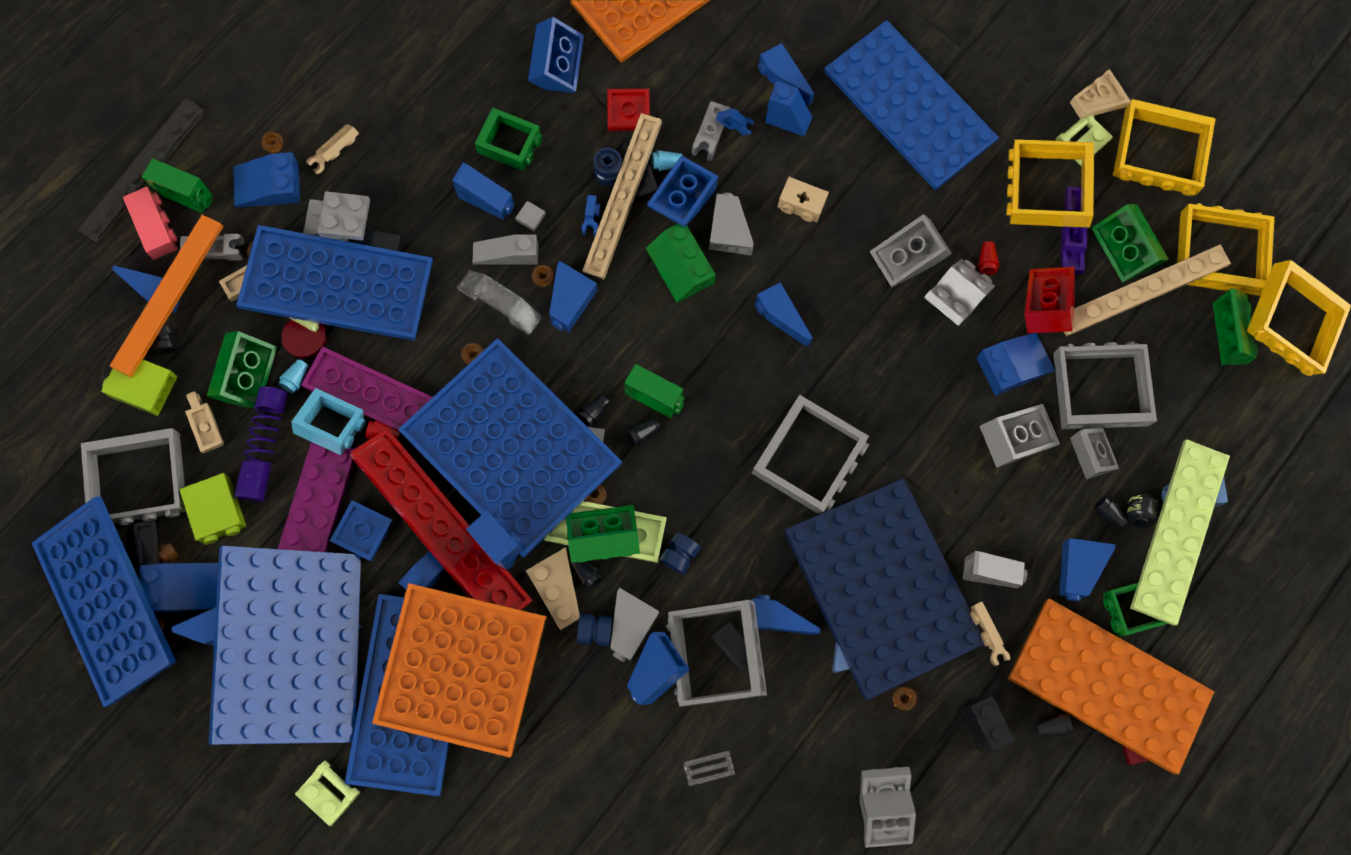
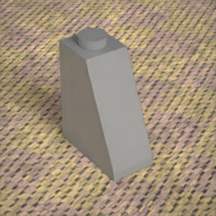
(730, 227)
(994, 570)
(630, 625)

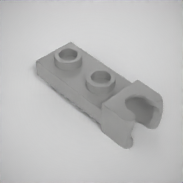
(709, 131)
(223, 247)

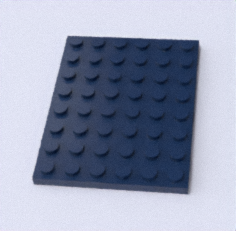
(884, 588)

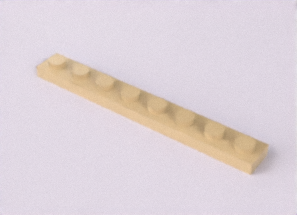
(622, 196)
(1149, 288)

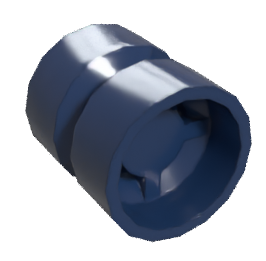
(607, 166)
(680, 553)
(594, 630)

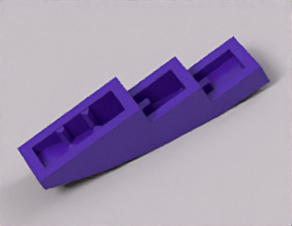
(1073, 238)

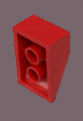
(1050, 300)

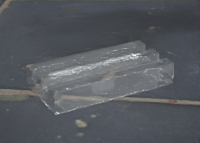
(708, 768)

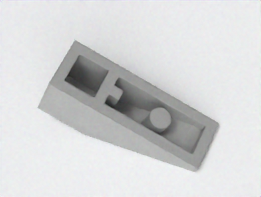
(507, 250)

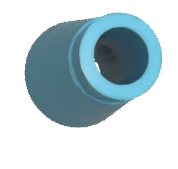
(663, 160)
(293, 376)

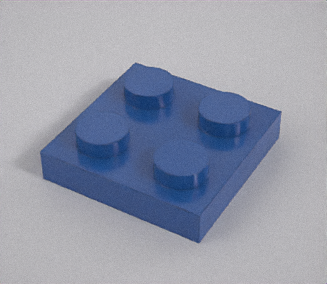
(361, 531)

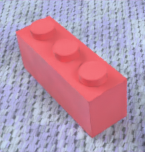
(151, 222)

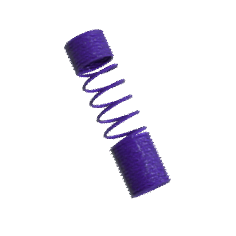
(255, 474)

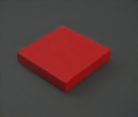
(625, 108)

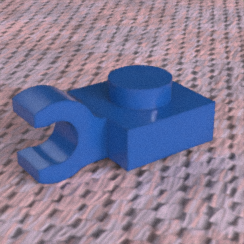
(734, 120)
(592, 211)

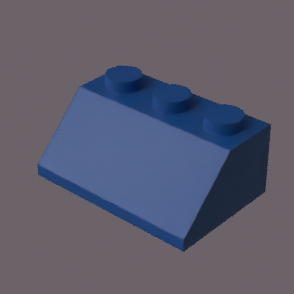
(556, 56)
(199, 628)

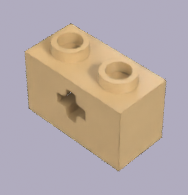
(796, 191)

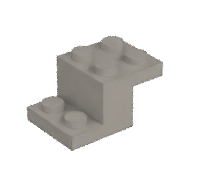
(338, 216)
(960, 291)
(887, 807)

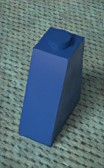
(788, 109)
(482, 192)
(570, 297)
(1082, 566)
(656, 669)

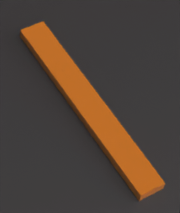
(166, 296)

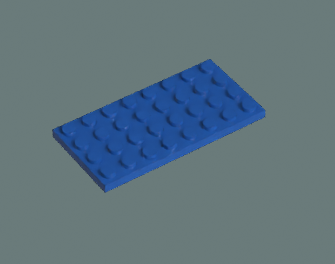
(911, 105)
(335, 283)
(103, 602)
(386, 755)

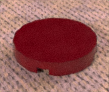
(302, 341)

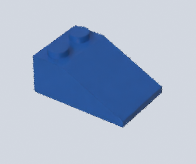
(267, 181)
(684, 191)
(1014, 363)
(495, 539)
(180, 586)

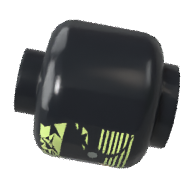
(1142, 510)

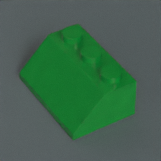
(1129, 242)
(681, 262)
(1232, 321)
(241, 369)
(602, 534)

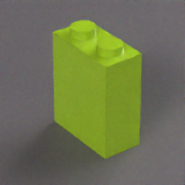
(145, 389)
(213, 509)

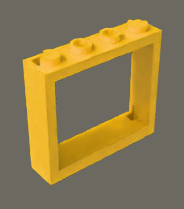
(1172, 118)
(1054, 150)
(1238, 218)
(1319, 294)

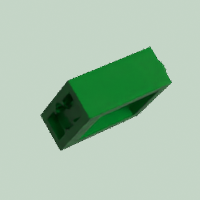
(489, 130)
(177, 186)
(654, 391)
(1117, 622)

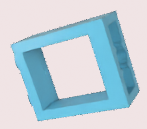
(318, 399)

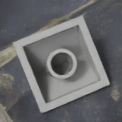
(1094, 452)

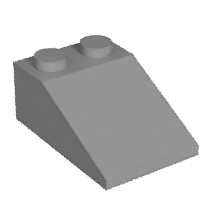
(910, 251)
(1019, 435)

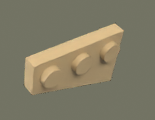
(1100, 97)
(555, 585)

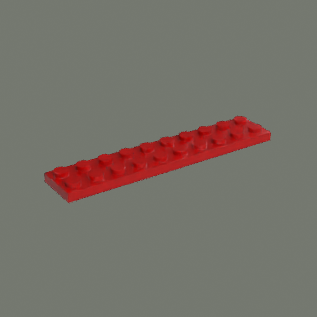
(436, 522)

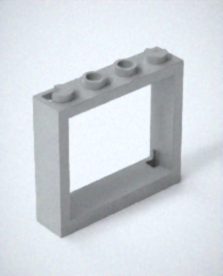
(1108, 350)
(92, 449)
(789, 489)
(752, 643)

